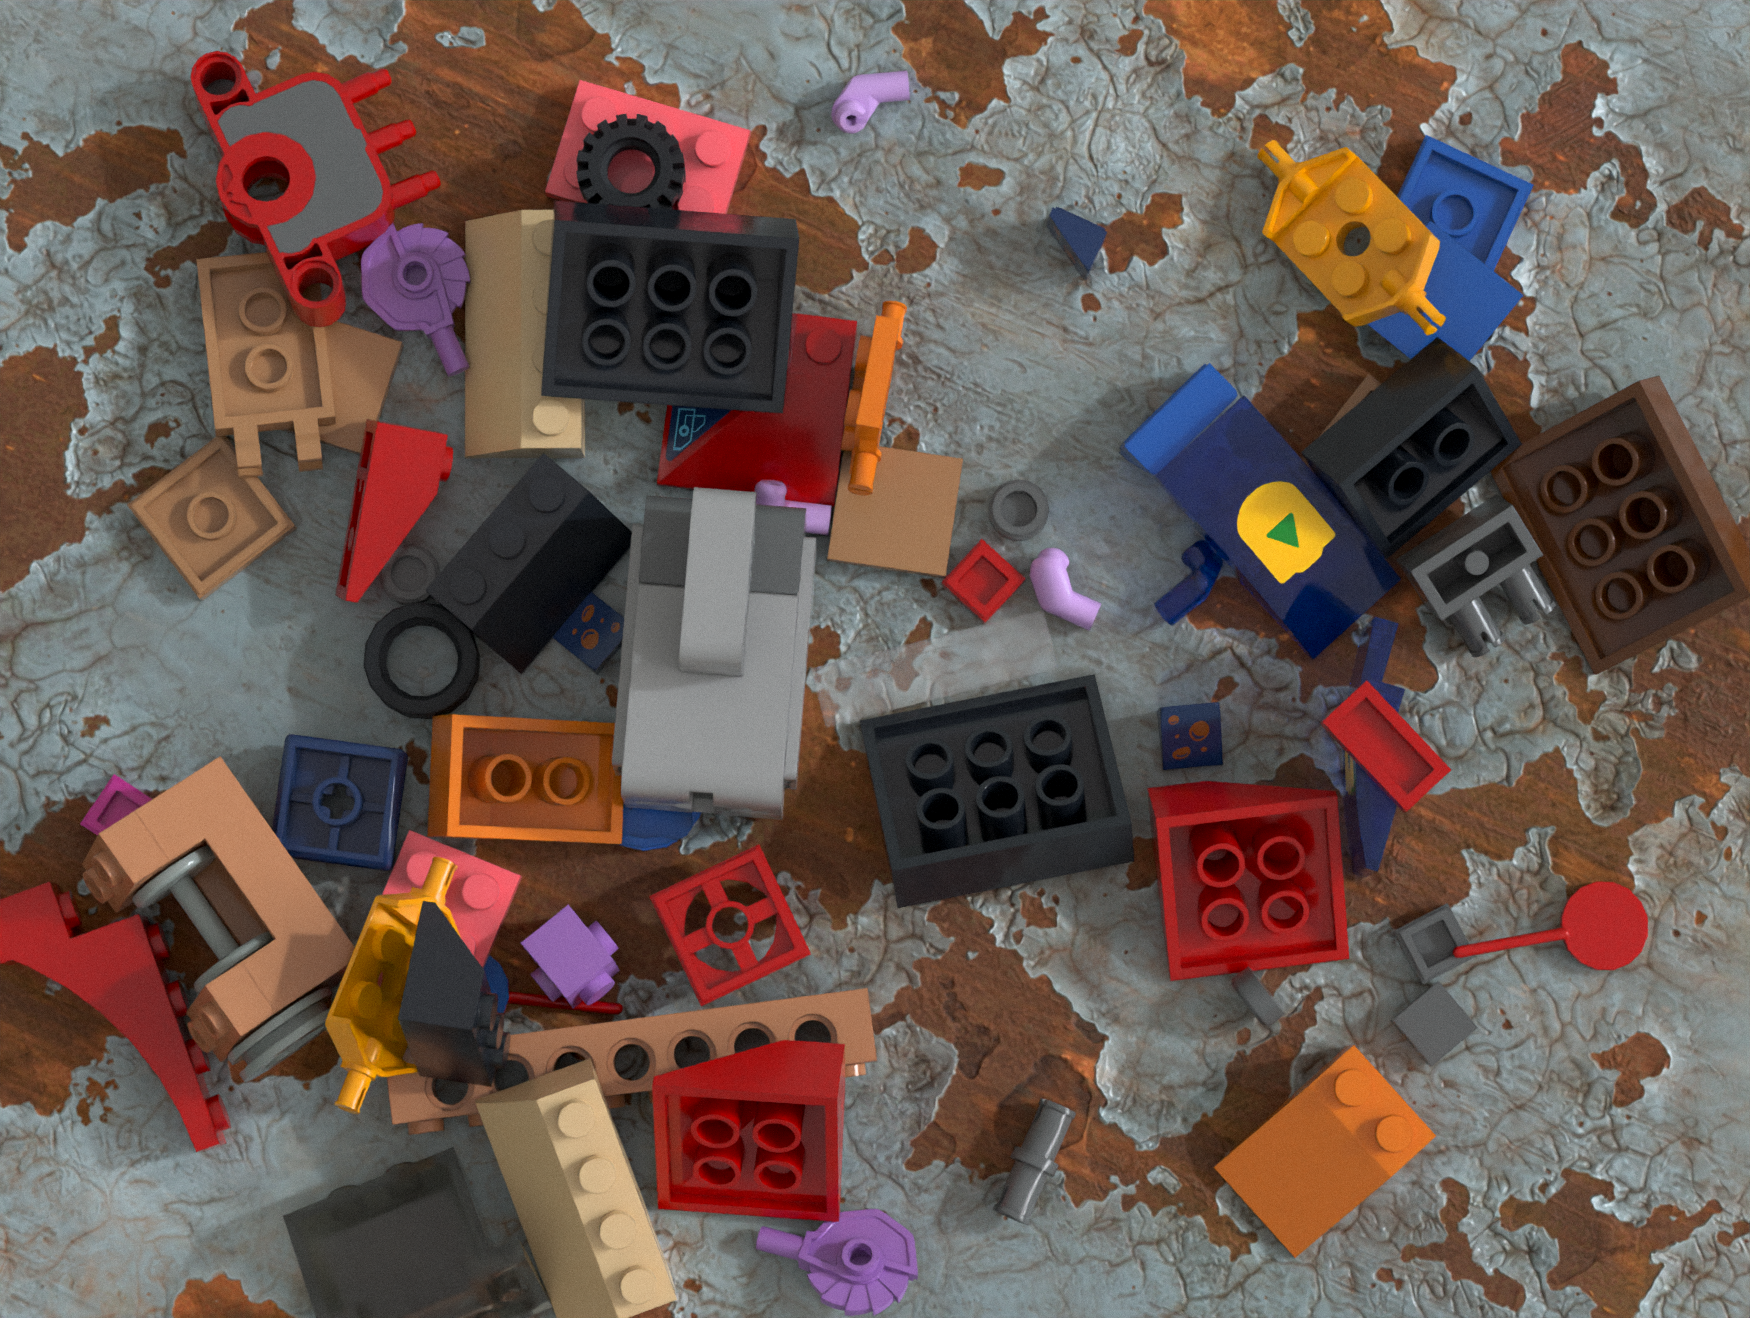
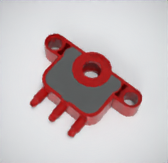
(317, 145)

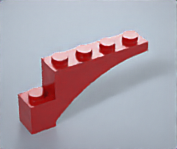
(124, 979)

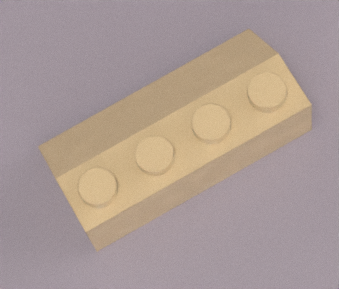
(506, 343)
(577, 1195)

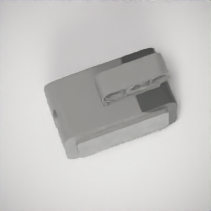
(714, 655)

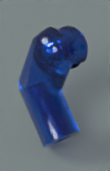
(1193, 588)

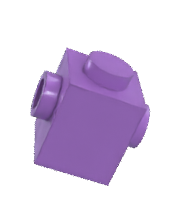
(572, 958)

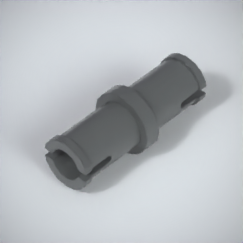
(1034, 1161)

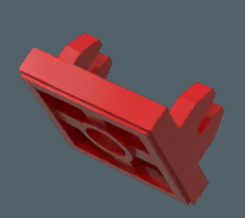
(788, 941)

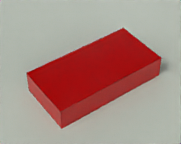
(1385, 746)

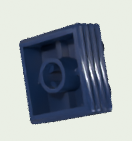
(315, 770)

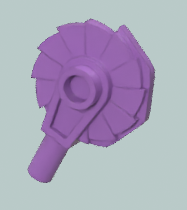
(415, 285)
(853, 1262)

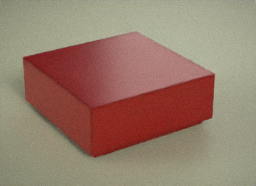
(983, 581)

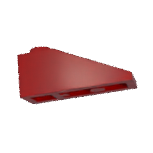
(391, 491)

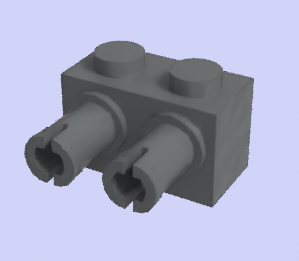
(1471, 558)

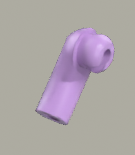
(864, 94)
(817, 515)
(1055, 590)

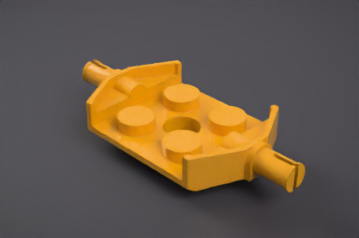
(1317, 210)
(364, 1014)

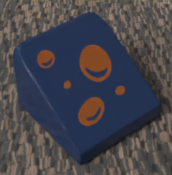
(1078, 238)
(592, 633)
(1190, 736)

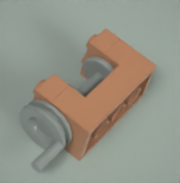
(274, 987)

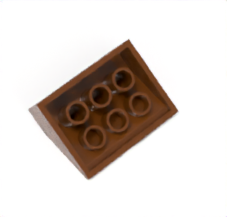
(1627, 524)

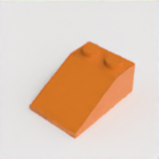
(523, 780)
(1324, 1150)

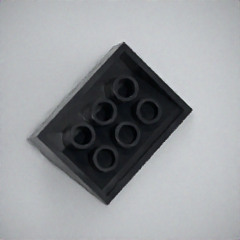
(669, 307)
(997, 791)

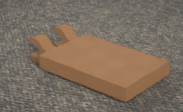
(263, 360)

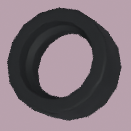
(392, 626)

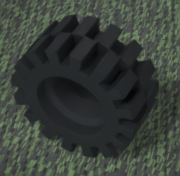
(631, 135)

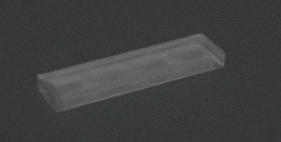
(934, 669)

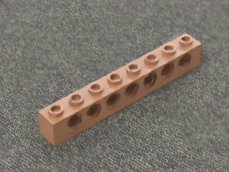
(843, 1013)

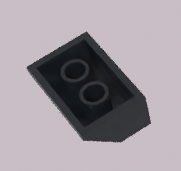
(1413, 446)
(531, 563)
(450, 1008)

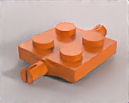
(870, 394)

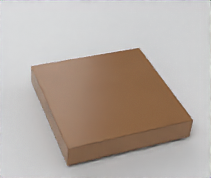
(361, 378)
(211, 518)
(904, 520)

